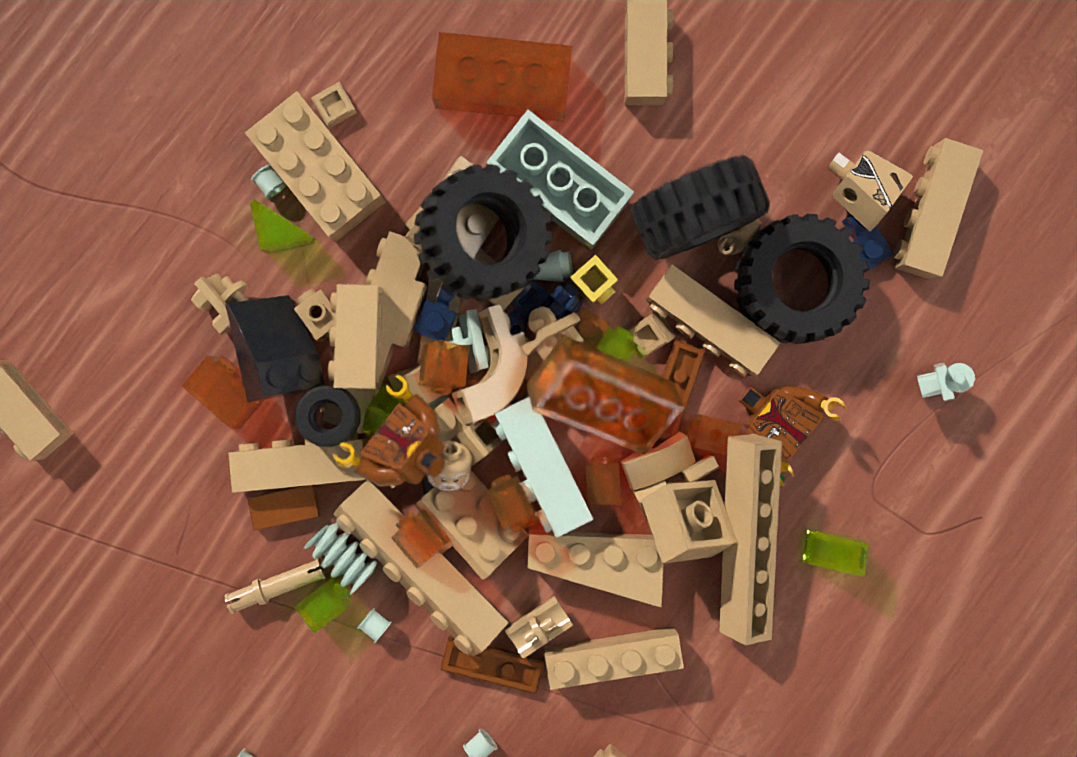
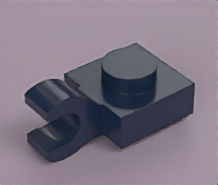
(873, 242)
(528, 300)
(565, 301)
(436, 318)

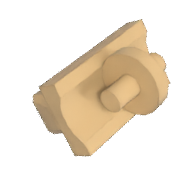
(216, 293)
(549, 331)
(538, 627)

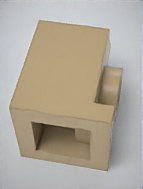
(319, 326)

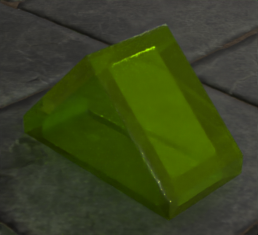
(276, 232)
(836, 552)

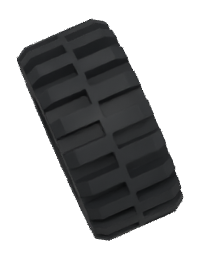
(700, 207)
(520, 216)
(843, 270)

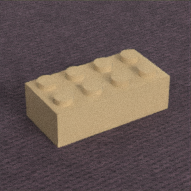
(315, 167)

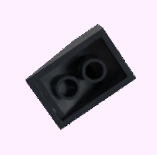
(273, 348)

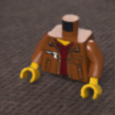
(787, 416)
(402, 446)

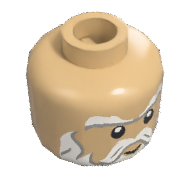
(456, 468)

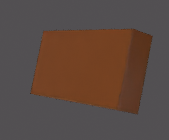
(283, 507)

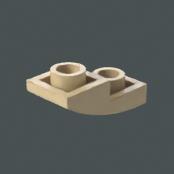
(659, 462)

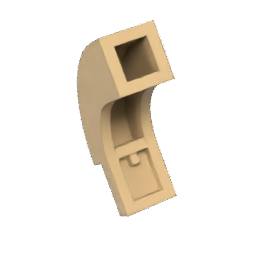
(504, 373)

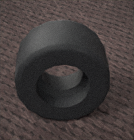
(307, 422)

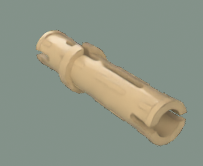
(262, 591)

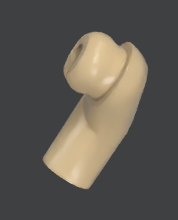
(737, 240)

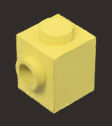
(594, 281)

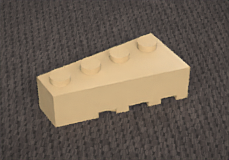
(605, 561)

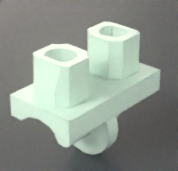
(470, 335)
(944, 380)

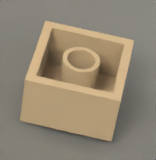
(688, 521)

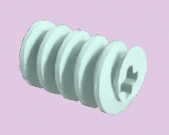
(341, 556)

